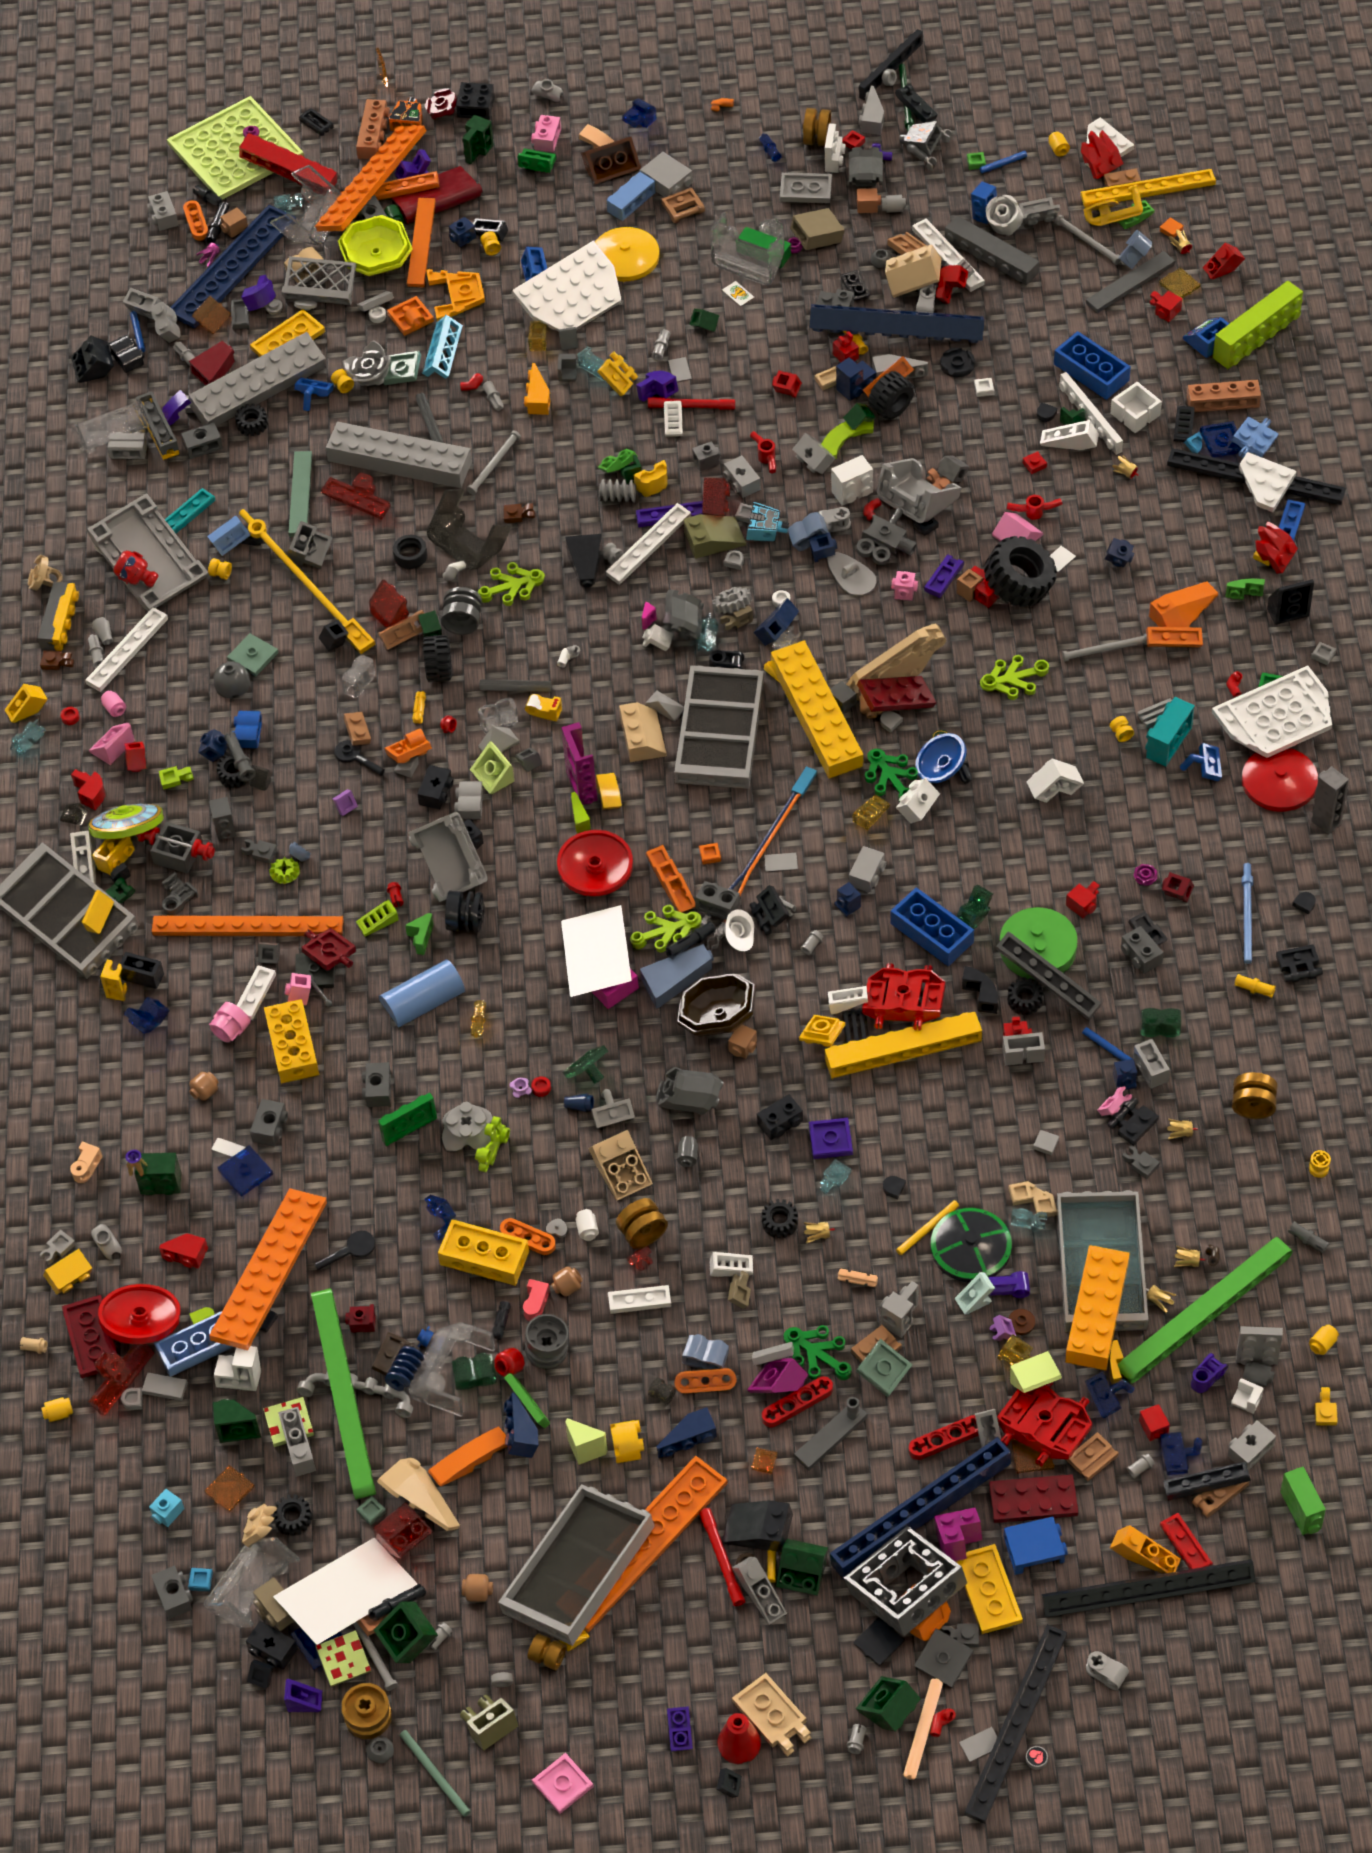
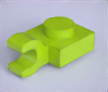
(171, 776)

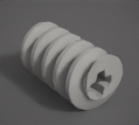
(617, 490)

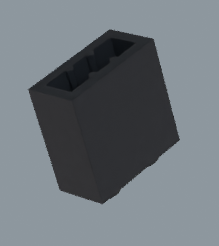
(475, 100)

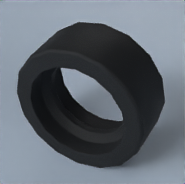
(410, 541)

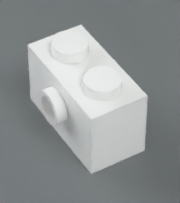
(917, 800)

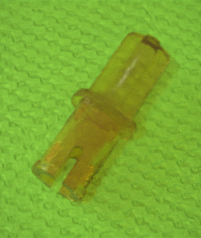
(478, 1018)

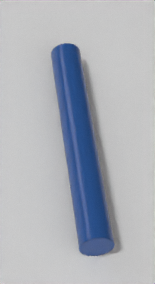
(1002, 162)
(138, 335)
(1105, 1044)

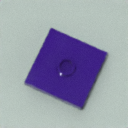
(830, 1138)

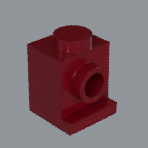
(1172, 882)
(361, 1318)

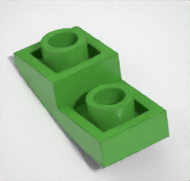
(1147, 211)
(612, 463)
(1238, 588)

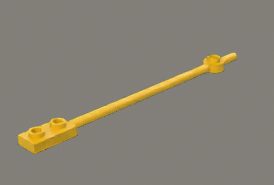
(357, 635)

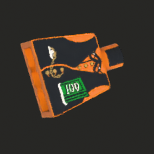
(406, 114)

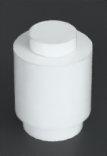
(586, 1225)

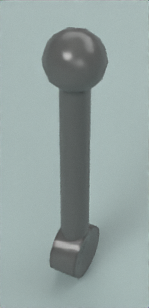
(328, 1003)

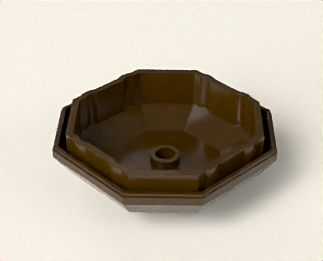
(716, 1005)

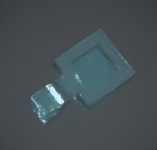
(286, 202)
(834, 1174)
(1026, 1219)

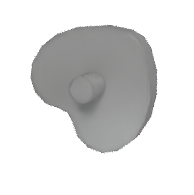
(557, 1227)

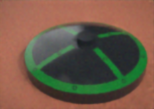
(970, 1243)

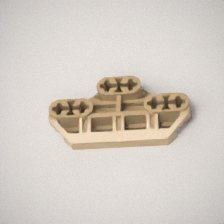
(903, 659)

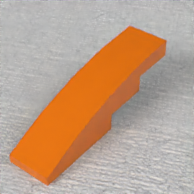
(671, 879)
(468, 1456)

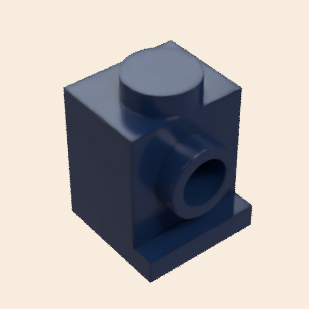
(822, 546)
(848, 899)
(1125, 1074)

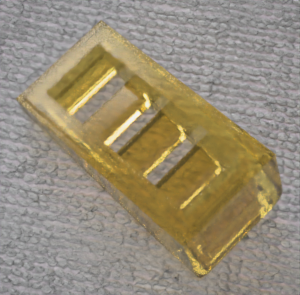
(537, 337)
(867, 822)

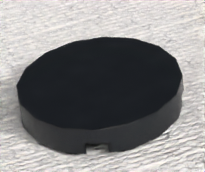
(957, 362)

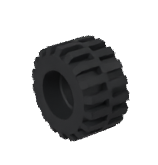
(891, 395)
(437, 658)

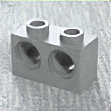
(140, 302)
(1151, 1063)

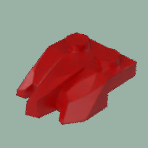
(1101, 154)
(1275, 546)

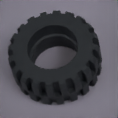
(1012, 585)

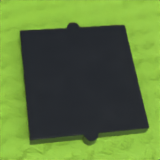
(879, 1641)

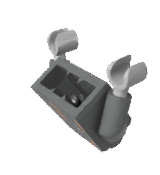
(922, 140)

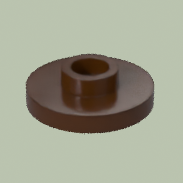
(1022, 1321)

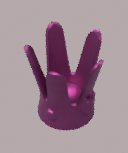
(211, 250)

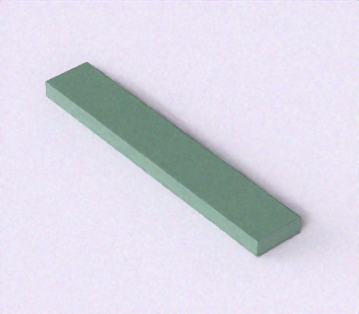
(300, 490)

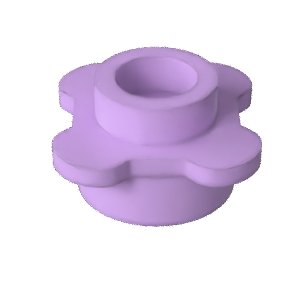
(520, 1082)

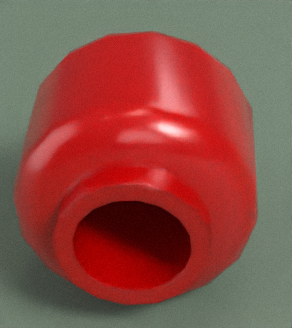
(509, 1361)

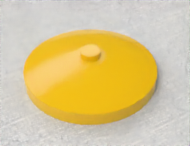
(630, 251)

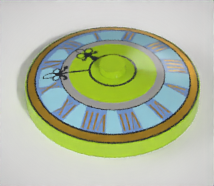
(125, 821)

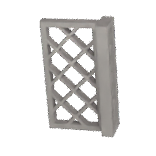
(315, 293)

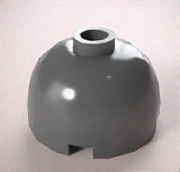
(231, 679)

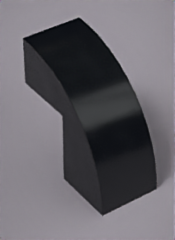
(977, 981)

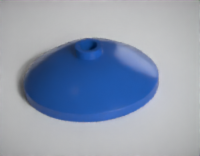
(941, 757)

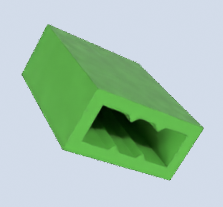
(1303, 1501)

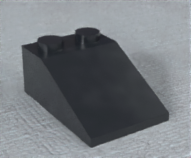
(1291, 602)
(758, 1525)

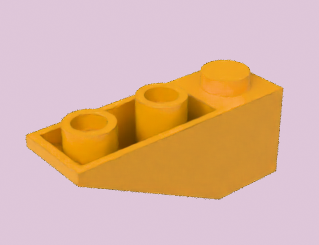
(538, 393)
(1144, 1551)

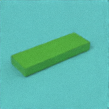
(527, 1400)

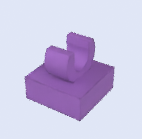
(345, 802)
(1003, 1327)

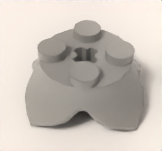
(369, 368)
(458, 1132)

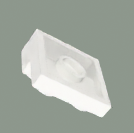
(833, 150)

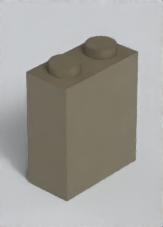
(817, 229)

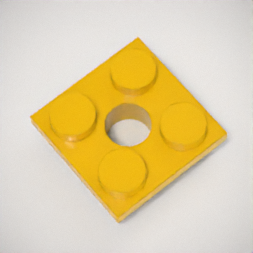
(822, 1030)

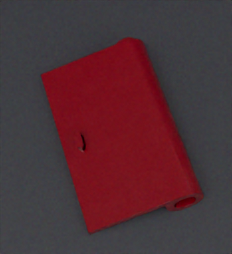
(454, 189)

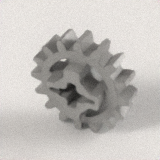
(732, 600)

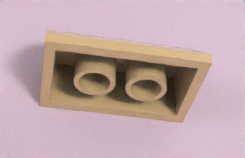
(913, 270)
(641, 732)

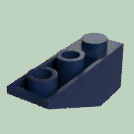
(777, 622)
(521, 1430)
(690, 1431)

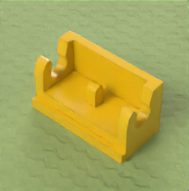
(112, 982)

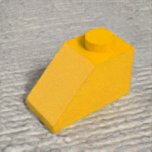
(25, 703)

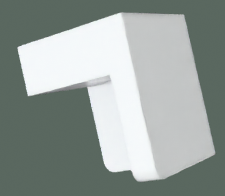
(1247, 1396)

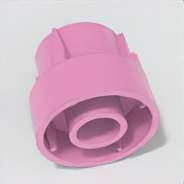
(229, 1022)

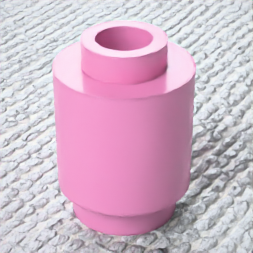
(113, 703)

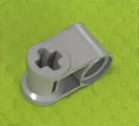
(926, 300)
(834, 520)
(1107, 1671)

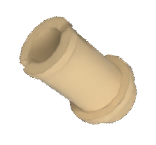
(38, 1345)

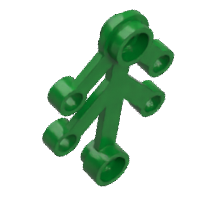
(888, 772)
(817, 1350)

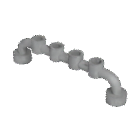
(403, 1409)

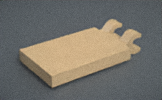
(772, 1713)

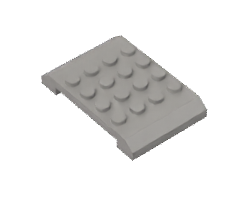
(144, 530)

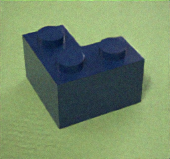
(853, 378)

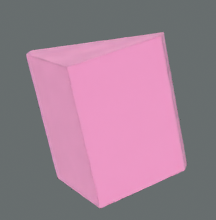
(1014, 525)
(112, 743)

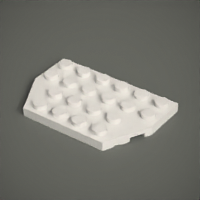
(571, 290)
(1277, 713)

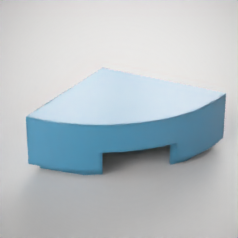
(1194, 443)

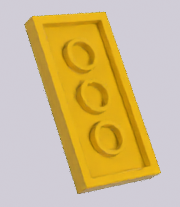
(286, 331)
(989, 1590)

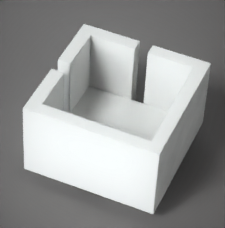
(1136, 407)
(852, 480)

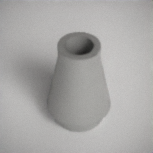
(102, 629)

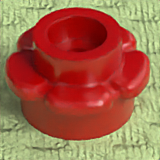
(448, 724)

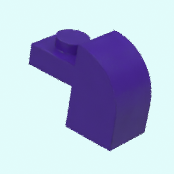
(416, 167)
(259, 295)
(658, 383)

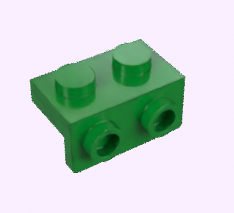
(536, 160)

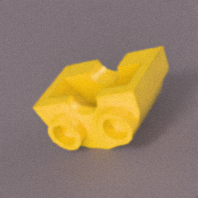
(652, 481)
(626, 1441)

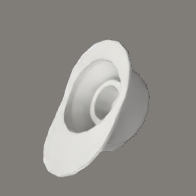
(739, 930)

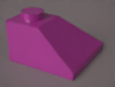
(779, 1376)

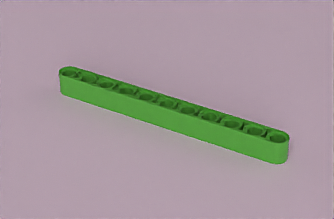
(1204, 1310)
(343, 1394)

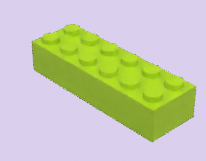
(1257, 325)

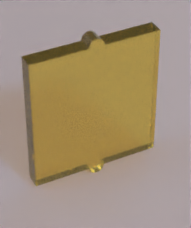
(1180, 283)

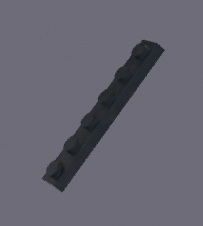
(896, 58)

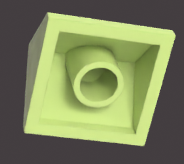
(493, 769)
(1034, 1372)
(585, 1441)

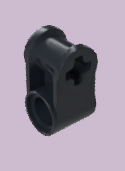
(726, 659)

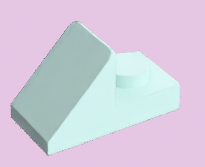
(975, 1294)

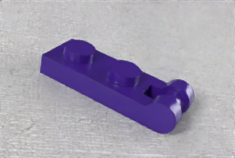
(943, 576)

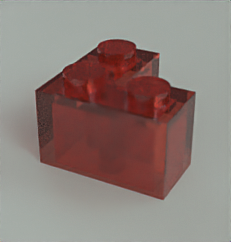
(715, 496)

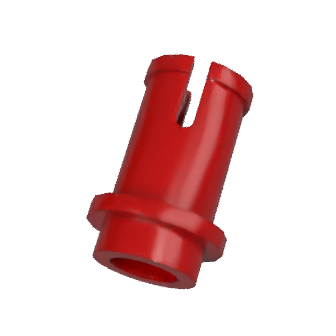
(394, 890)

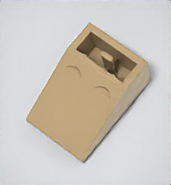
(620, 1165)

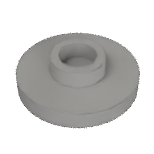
(305, 304)

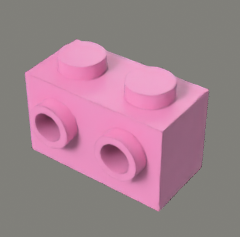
(546, 133)

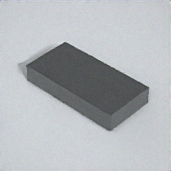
(239, 315)

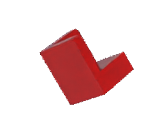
(1154, 1422)

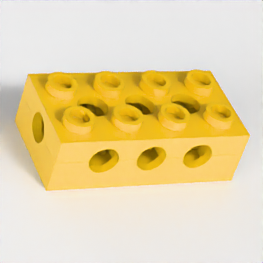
(291, 1041)
(483, 1252)

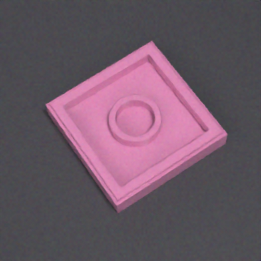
(562, 1783)

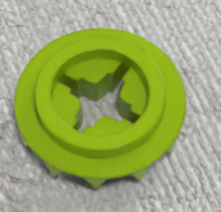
(291, 873)

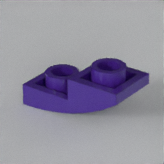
(174, 406)
(679, 1729)

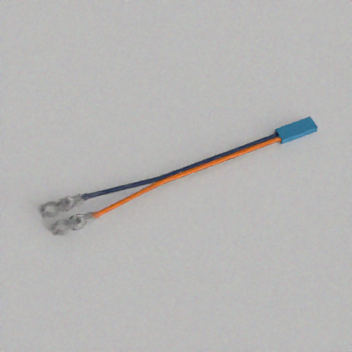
(797, 791)

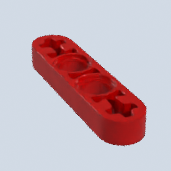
(799, 1404)
(944, 1434)

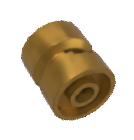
(546, 1651)

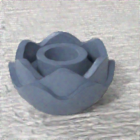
(299, 852)

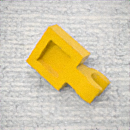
(1325, 1411)

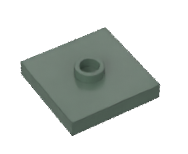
(403, 368)
(253, 654)
(883, 1367)

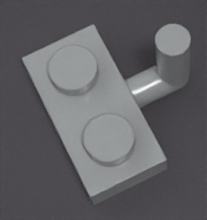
(612, 1112)

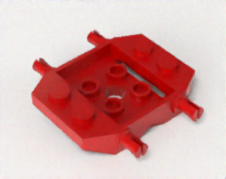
(904, 1005)
(1022, 1422)

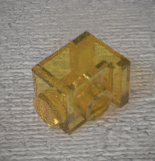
(1015, 1350)

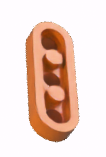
(195, 220)
(538, 1237)
(715, 1380)

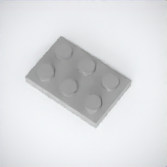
(806, 187)
(1259, 1345)

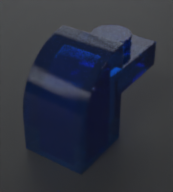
(640, 113)
(148, 1016)

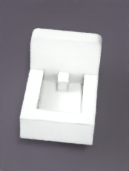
(657, 636)

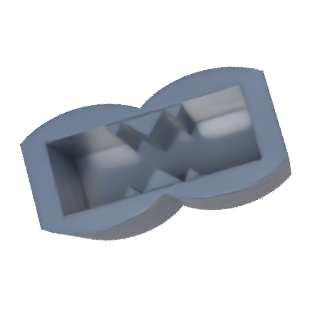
(809, 527)
(705, 1353)

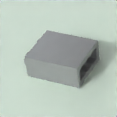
(668, 174)

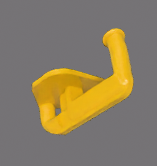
(1107, 217)

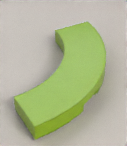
(838, 435)

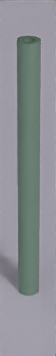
(433, 1771)

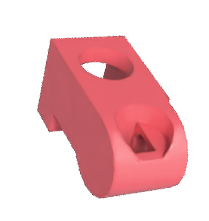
(538, 1296)

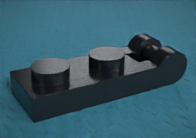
(915, 103)

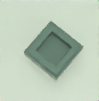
(371, 1510)

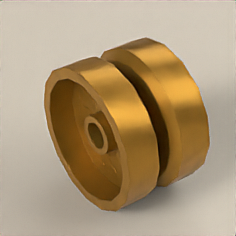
(815, 126)
(1254, 1095)
(641, 1223)
(366, 1711)

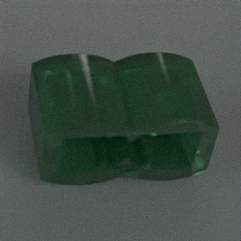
(1160, 1022)
(474, 1371)

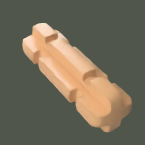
(857, 1278)

